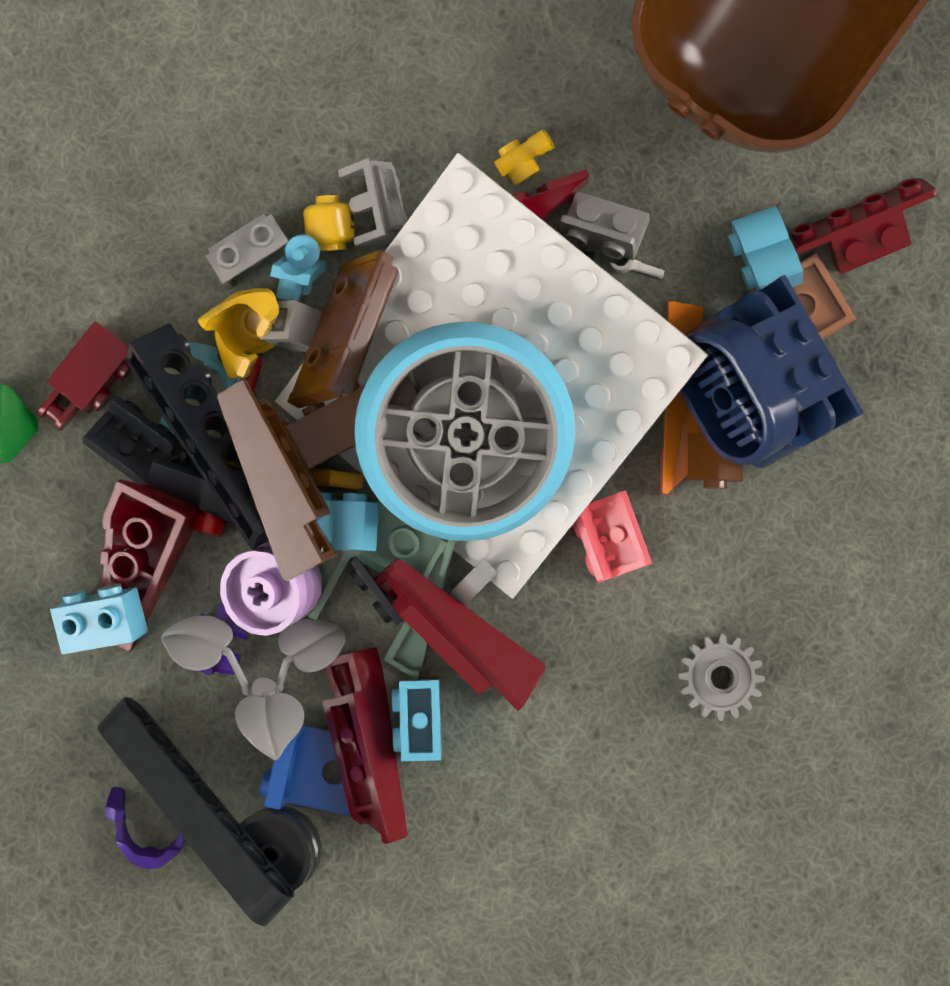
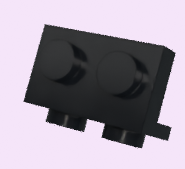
(129, 440)

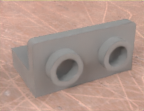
(604, 226)

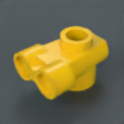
(518, 159)

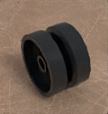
(293, 839)

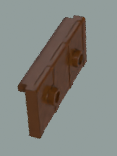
(345, 330)

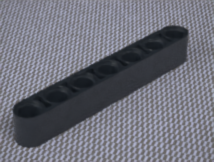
(196, 811)

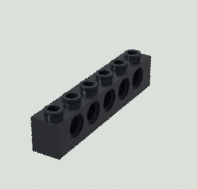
(167, 349)

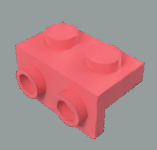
(611, 537)

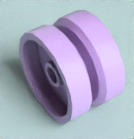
(259, 596)

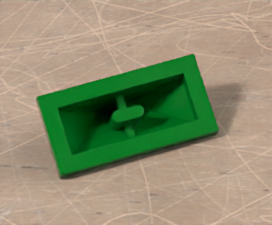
(16, 424)

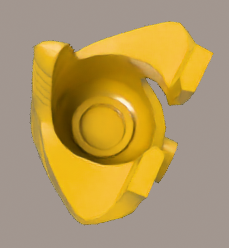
(238, 328)

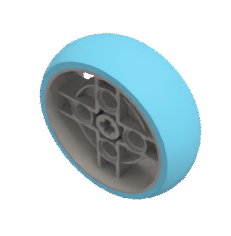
(540, 439)

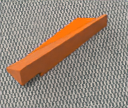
(677, 418)

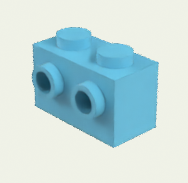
(98, 619)
(419, 720)

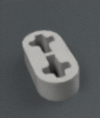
(473, 582)

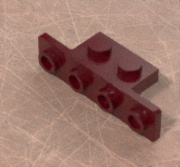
(866, 229)

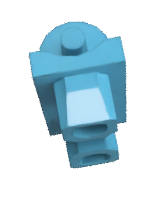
(298, 268)

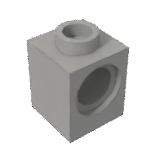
(294, 326)

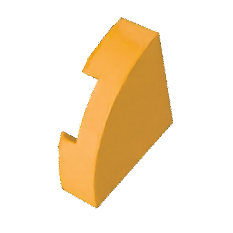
(337, 479)

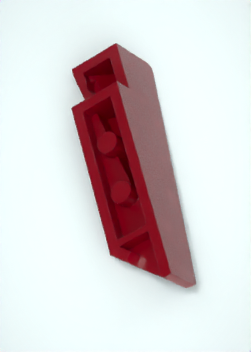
(460, 636)
(364, 743)

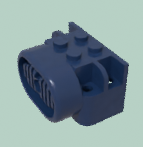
(765, 379)

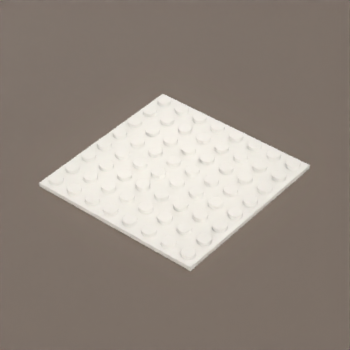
(494, 262)

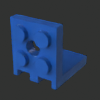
(299, 774)

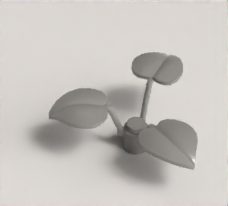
(265, 716)

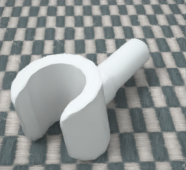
(637, 266)

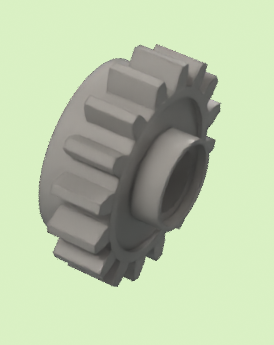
(741, 680)

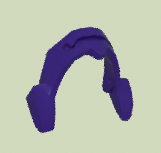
(142, 857)

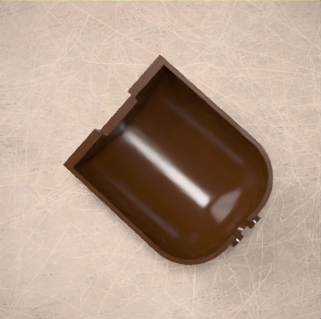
(766, 69)

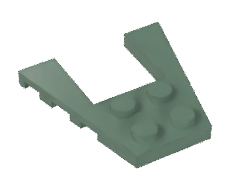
(394, 541)

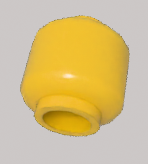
(329, 223)

